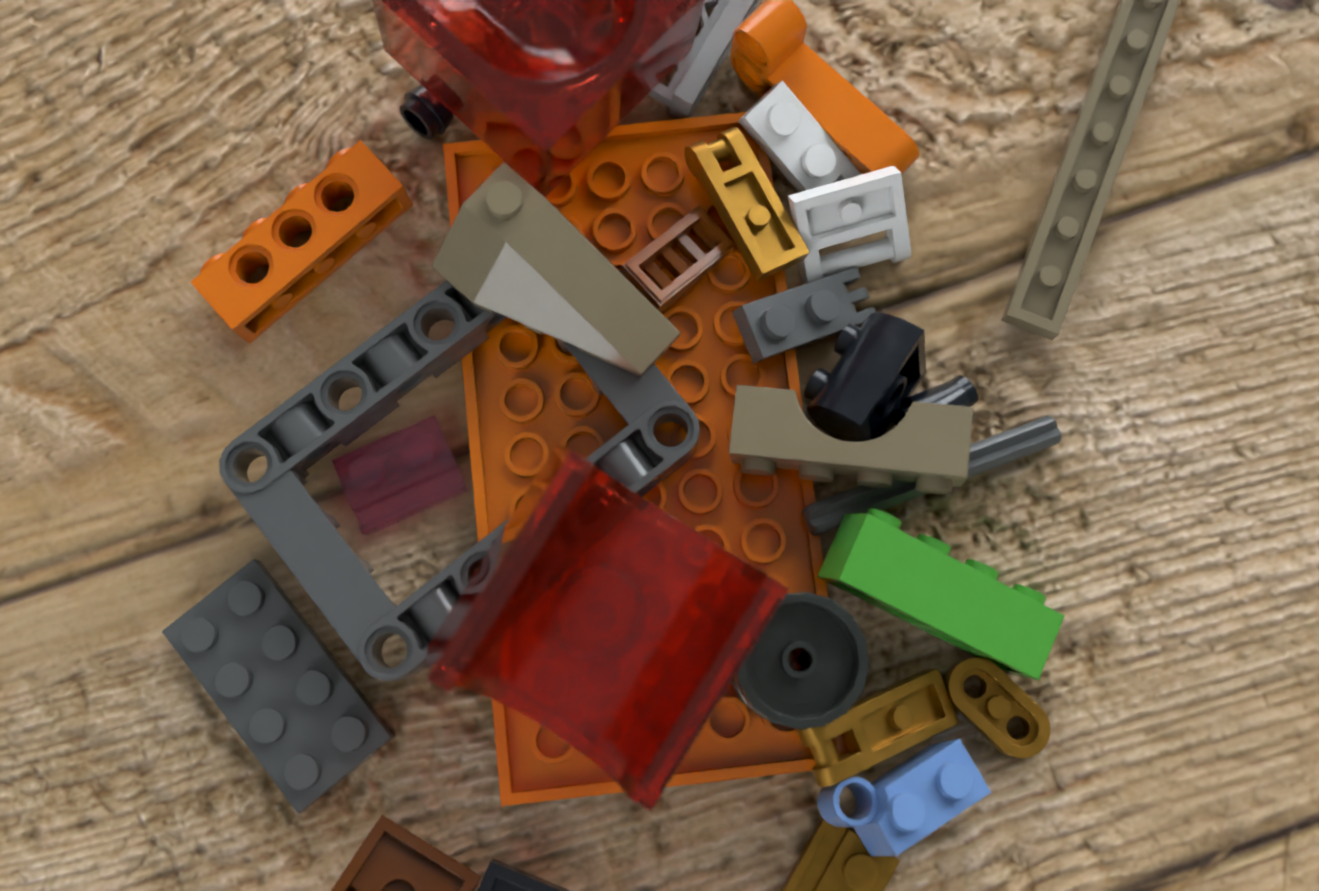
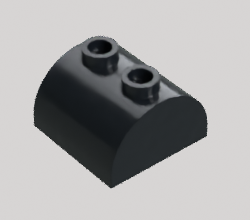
(872, 377)

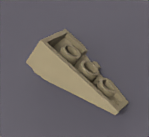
(533, 266)

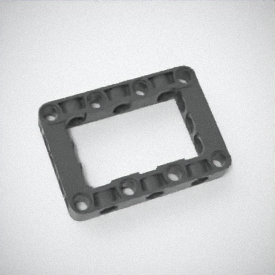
(386, 370)

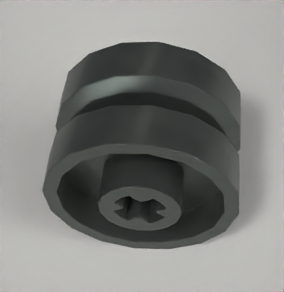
(831, 663)

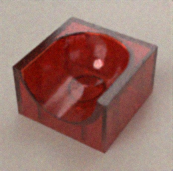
(539, 74)

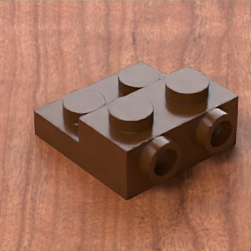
(403, 862)

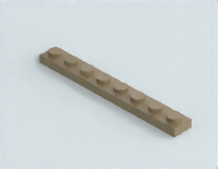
(1089, 166)

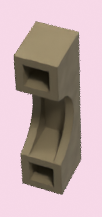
(924, 448)

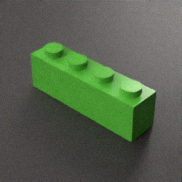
(940, 594)

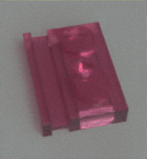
(400, 475)

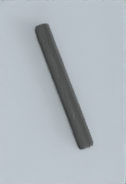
(983, 456)

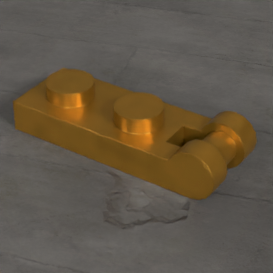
(747, 203)
(881, 727)

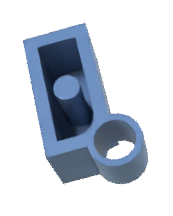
(908, 799)

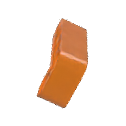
(772, 50)

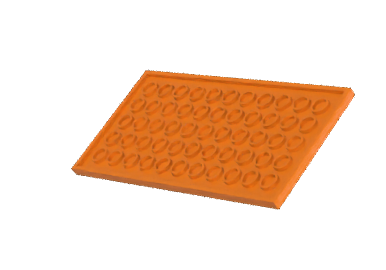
(533, 395)

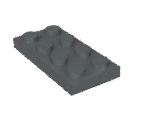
(278, 685)

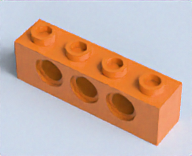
(298, 270)

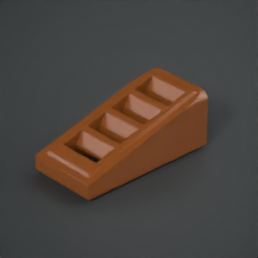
(654, 283)

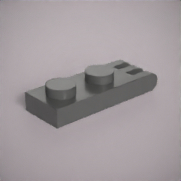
(801, 315)

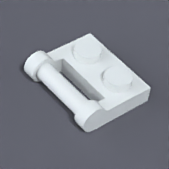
(848, 212)

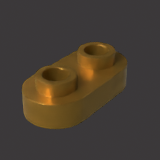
(996, 705)

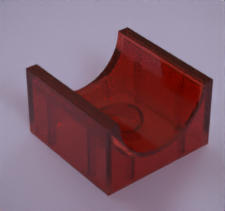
(605, 623)

